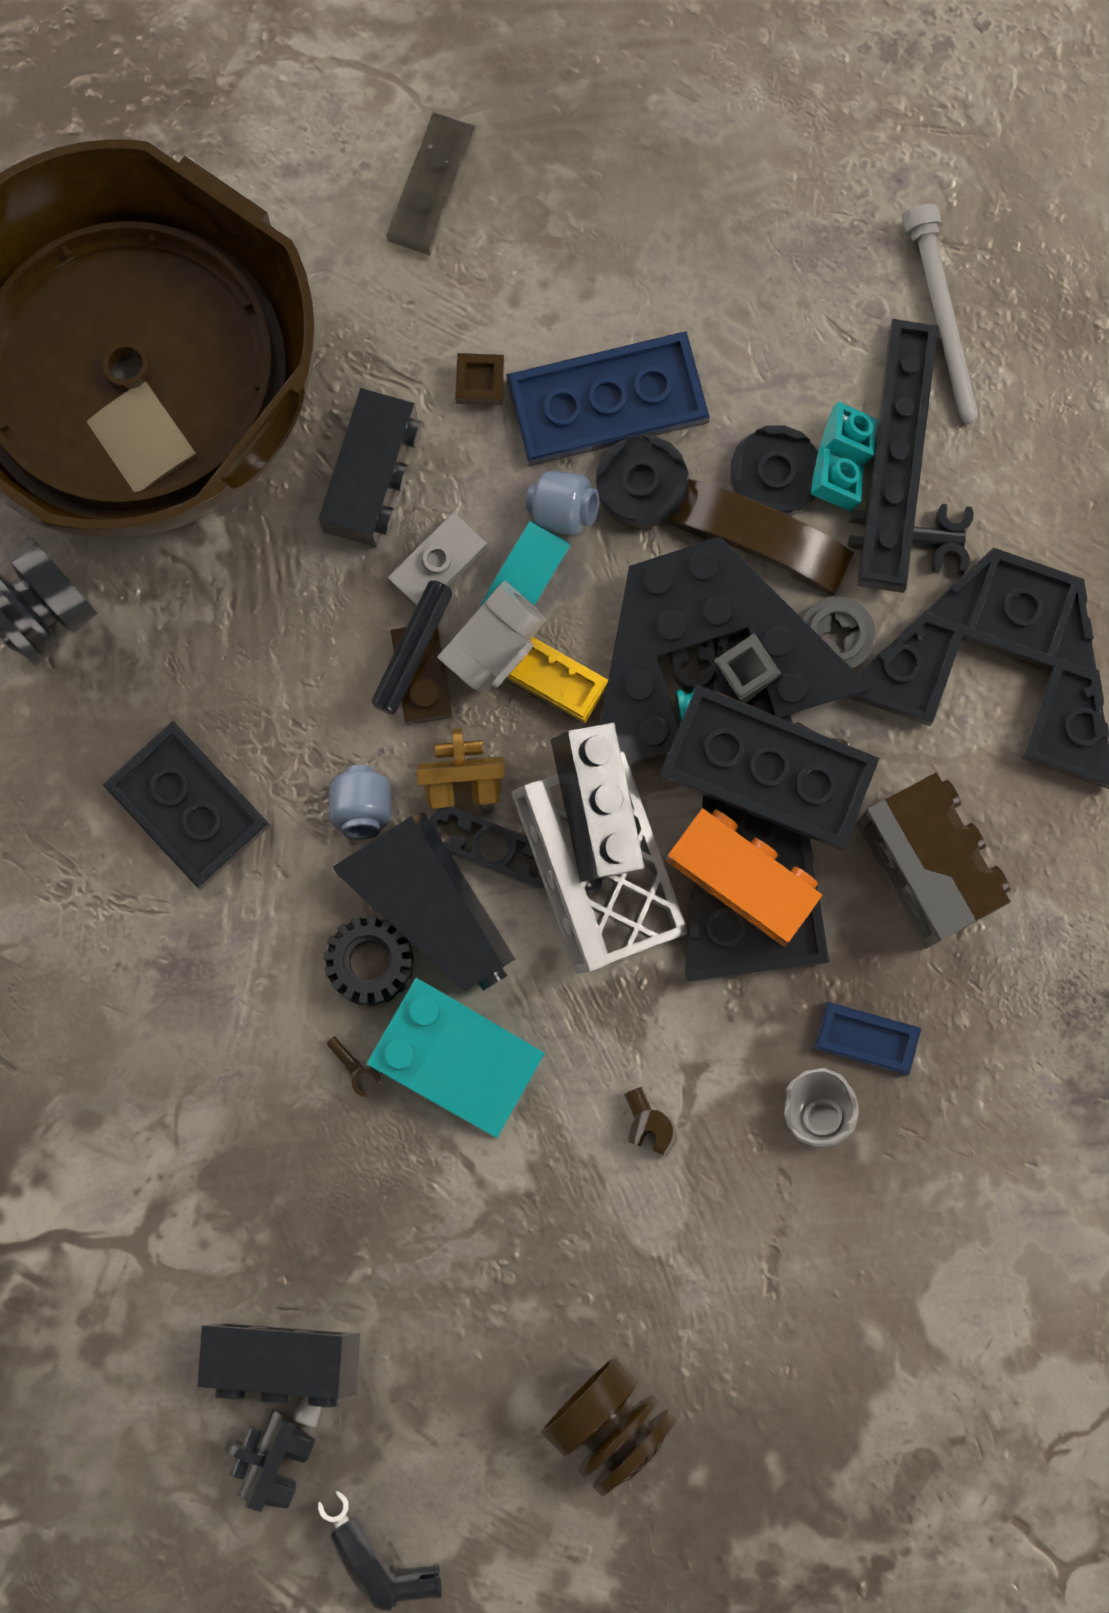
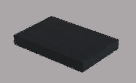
(186, 805)

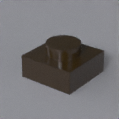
(479, 379)

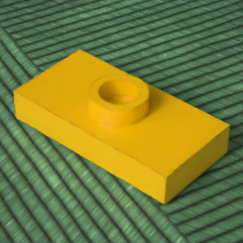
(559, 680)

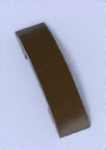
(764, 534)

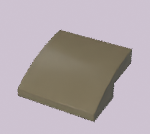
(141, 437)

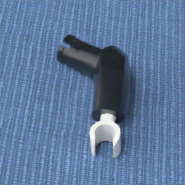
(371, 1571)

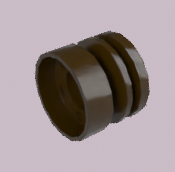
(609, 1426)

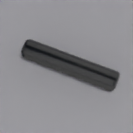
(412, 647)

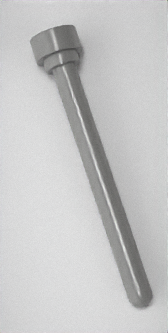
(923, 226)

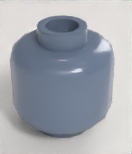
(563, 502)
(360, 802)

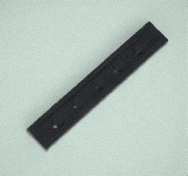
(897, 456)

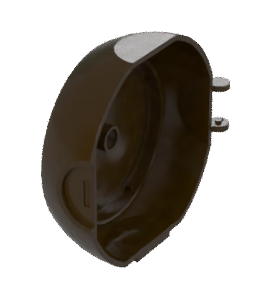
(155, 261)

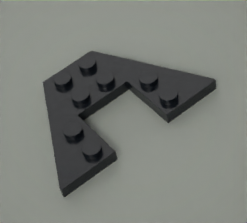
(695, 600)
(1022, 614)

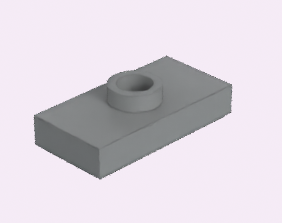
(438, 558)

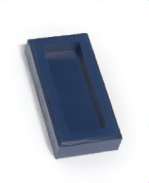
(867, 1038)

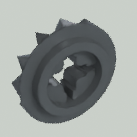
(848, 616)

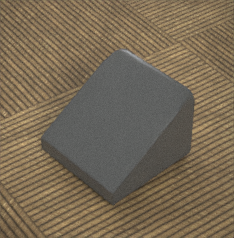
(748, 668)

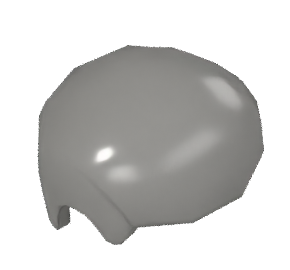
(821, 1108)

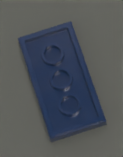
(607, 398)

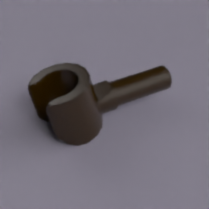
(352, 1065)

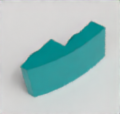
(841, 458)
(531, 562)

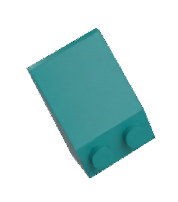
(456, 1058)

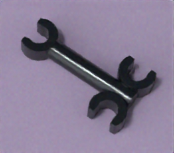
(948, 537)

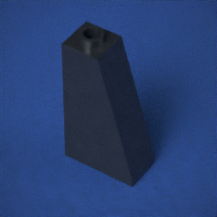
(429, 901)

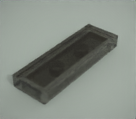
(431, 183)

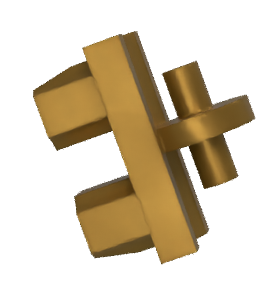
(482, 772)

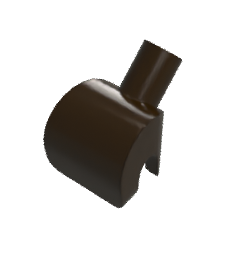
(650, 1121)

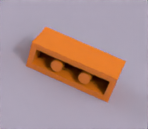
(745, 875)

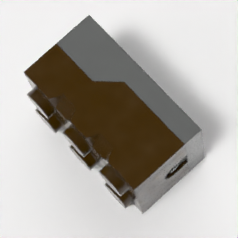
(933, 859)

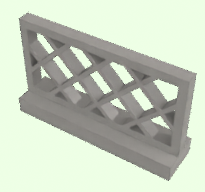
(568, 895)

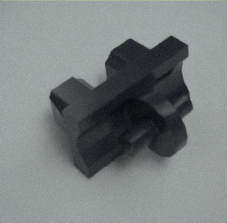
(262, 1482)

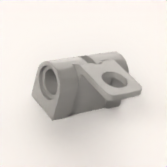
(494, 639)

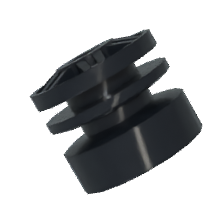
(36, 600)

